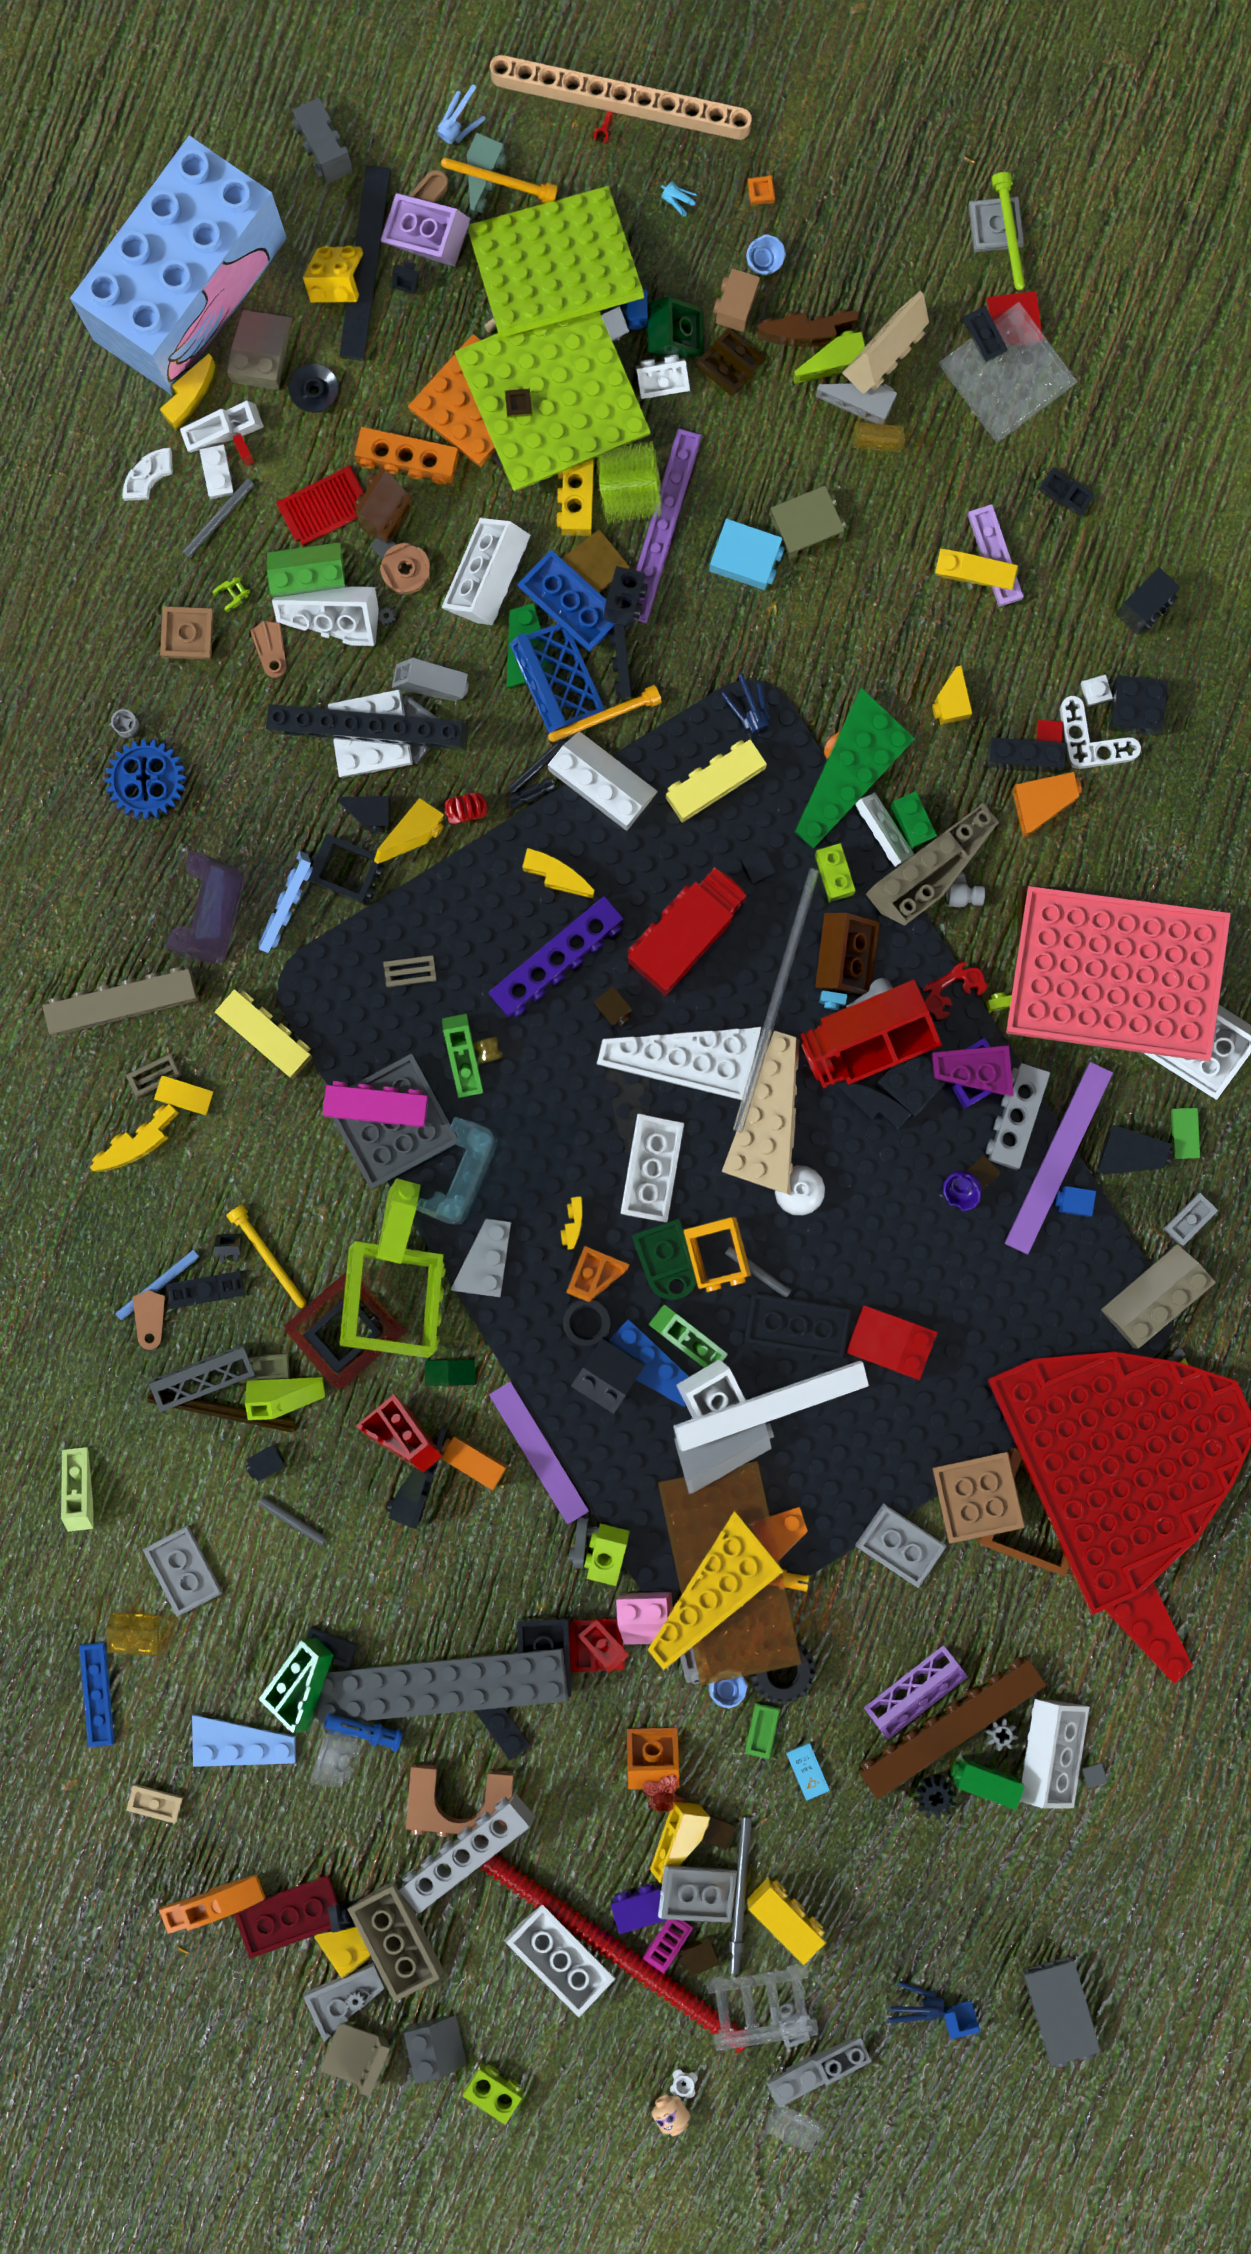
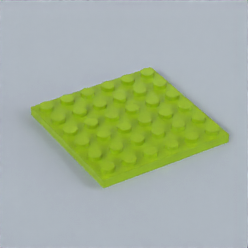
(554, 262)
(575, 392)

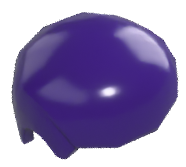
(962, 1190)

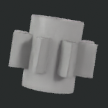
(1005, 1740)

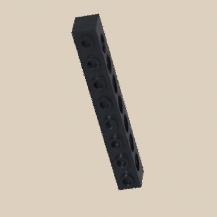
(367, 727)

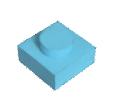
(832, 1000)

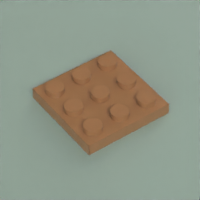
(978, 1498)

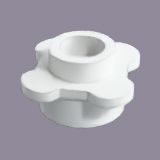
(687, 2090)

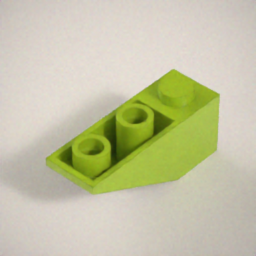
(280, 1396)

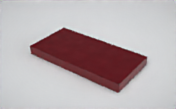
(287, 1916)

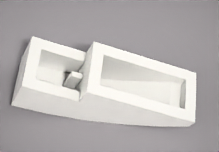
(221, 426)

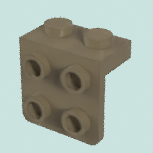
(357, 2057)

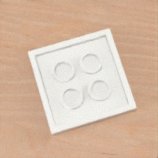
(366, 757)

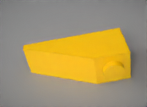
(975, 569)
(412, 831)
(680, 1836)

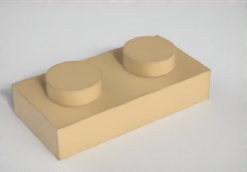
(154, 1803)

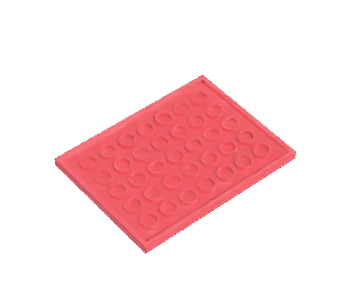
(1118, 973)

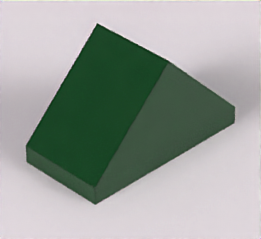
(449, 1372)

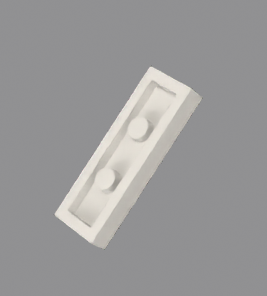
(884, 829)

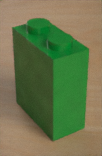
(987, 1782)

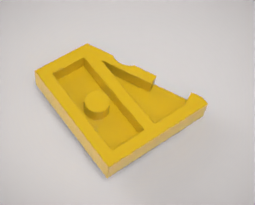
(344, 1950)

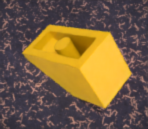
(953, 700)

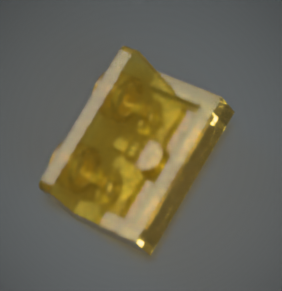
(133, 1634)

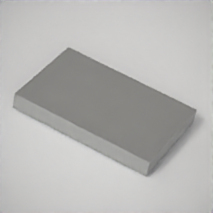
(900, 1545)
(182, 1571)
(697, 1894)

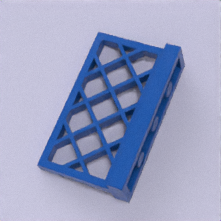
(537, 678)

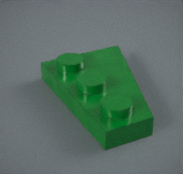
(523, 621)

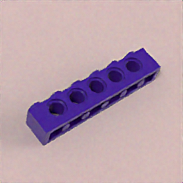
(600, 911)

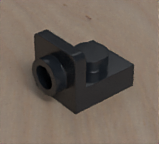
(340, 1917)

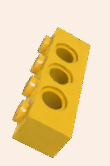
(580, 522)

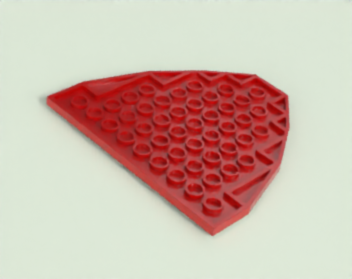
(1124, 1459)

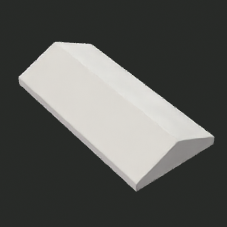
(652, 1168)

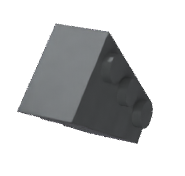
(321, 141)

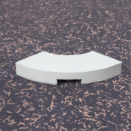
(146, 473)

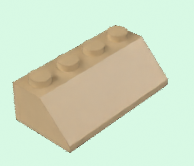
(888, 345)

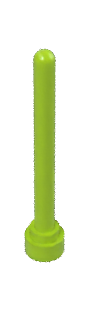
(1002, 183)

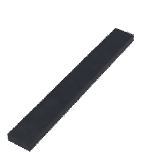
(369, 239)

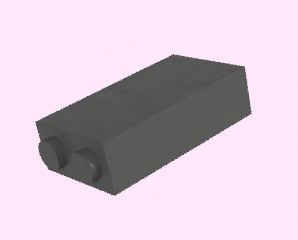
(1061, 2011)

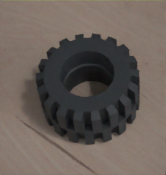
(792, 1690)

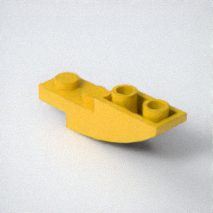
(129, 1149)

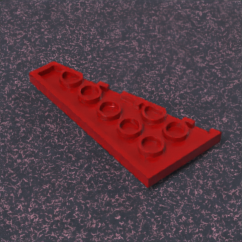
(1151, 1628)

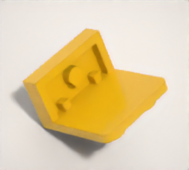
(331, 274)

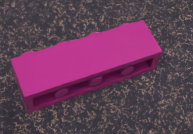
(374, 1105)

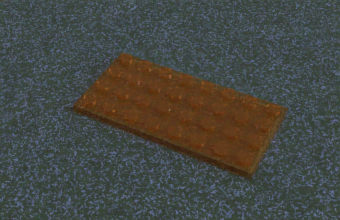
(761, 1631)

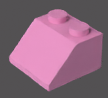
(642, 1615)

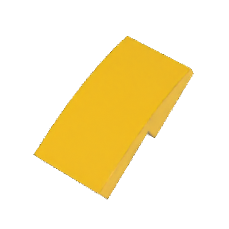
(183, 1095)
(572, 1230)

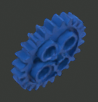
(123, 781)

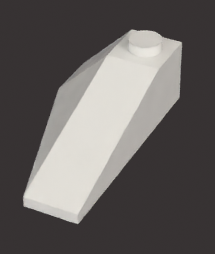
(338, 613)

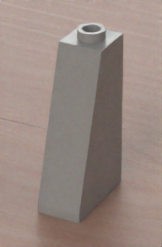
(717, 1458)

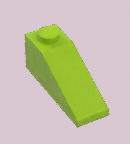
(832, 358)
(398, 1220)

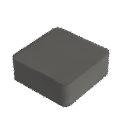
(381, 547)
(1094, 1775)

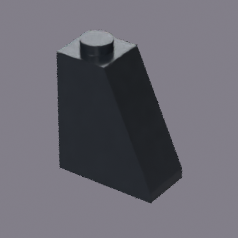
(1132, 1152)

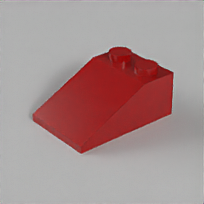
(891, 1342)

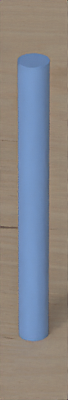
(161, 1281)

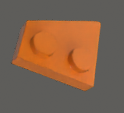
(594, 1274)
(787, 1529)

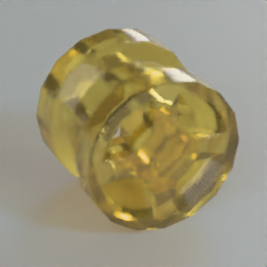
(487, 1050)

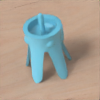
(672, 192)

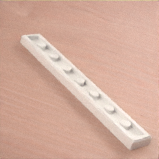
(770, 1406)

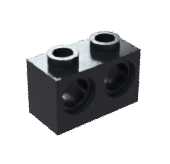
(622, 596)

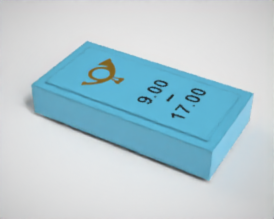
(807, 1771)

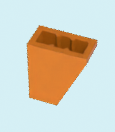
(1044, 799)
(473, 1462)

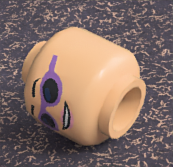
(670, 2115)

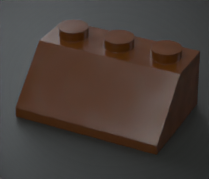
(847, 953)

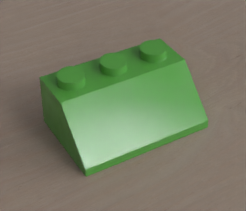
(305, 570)

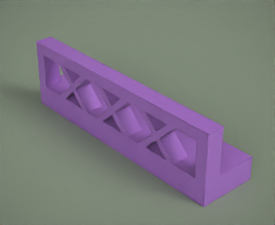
(919, 1695)

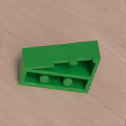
(298, 1685)

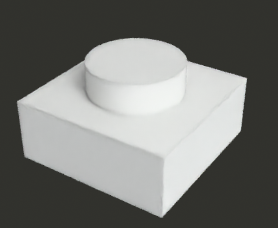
(1096, 690)

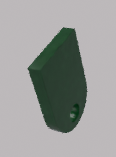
(665, 1258)

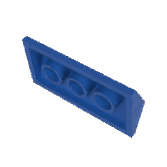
(568, 600)

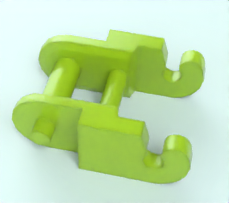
(227, 586)

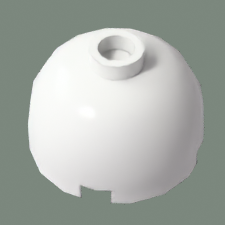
(806, 1191)

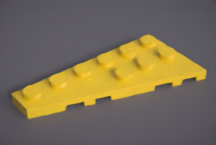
(722, 1584)

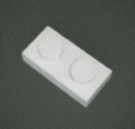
(216, 472)

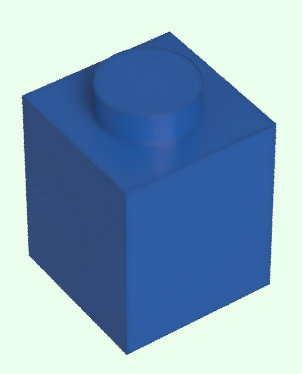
(1076, 1201)

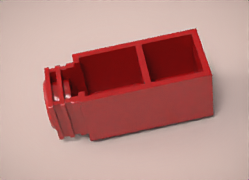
(686, 930)
(871, 1036)

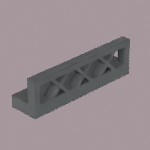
(198, 1368)

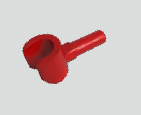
(604, 128)

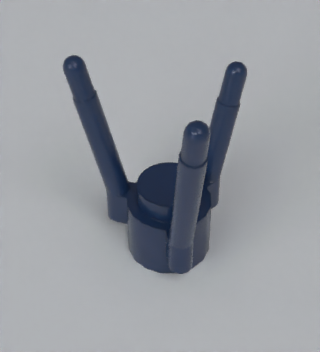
(757, 718)
(930, 2008)

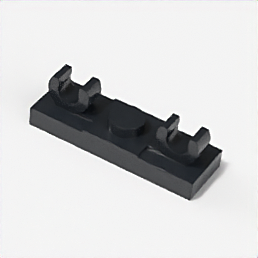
(205, 1289)

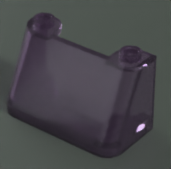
(214, 912)

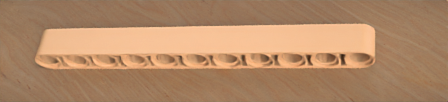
(612, 88)

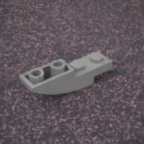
(818, 2070)

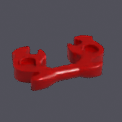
(972, 979)

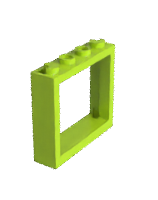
(352, 1295)

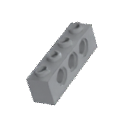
(1036, 1081)

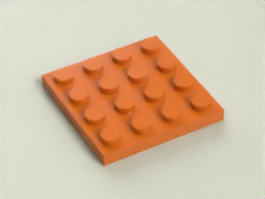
(452, 412)

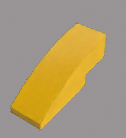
(189, 392)
(557, 874)

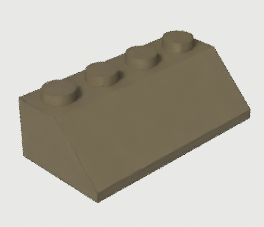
(1157, 1296)
(396, 1941)

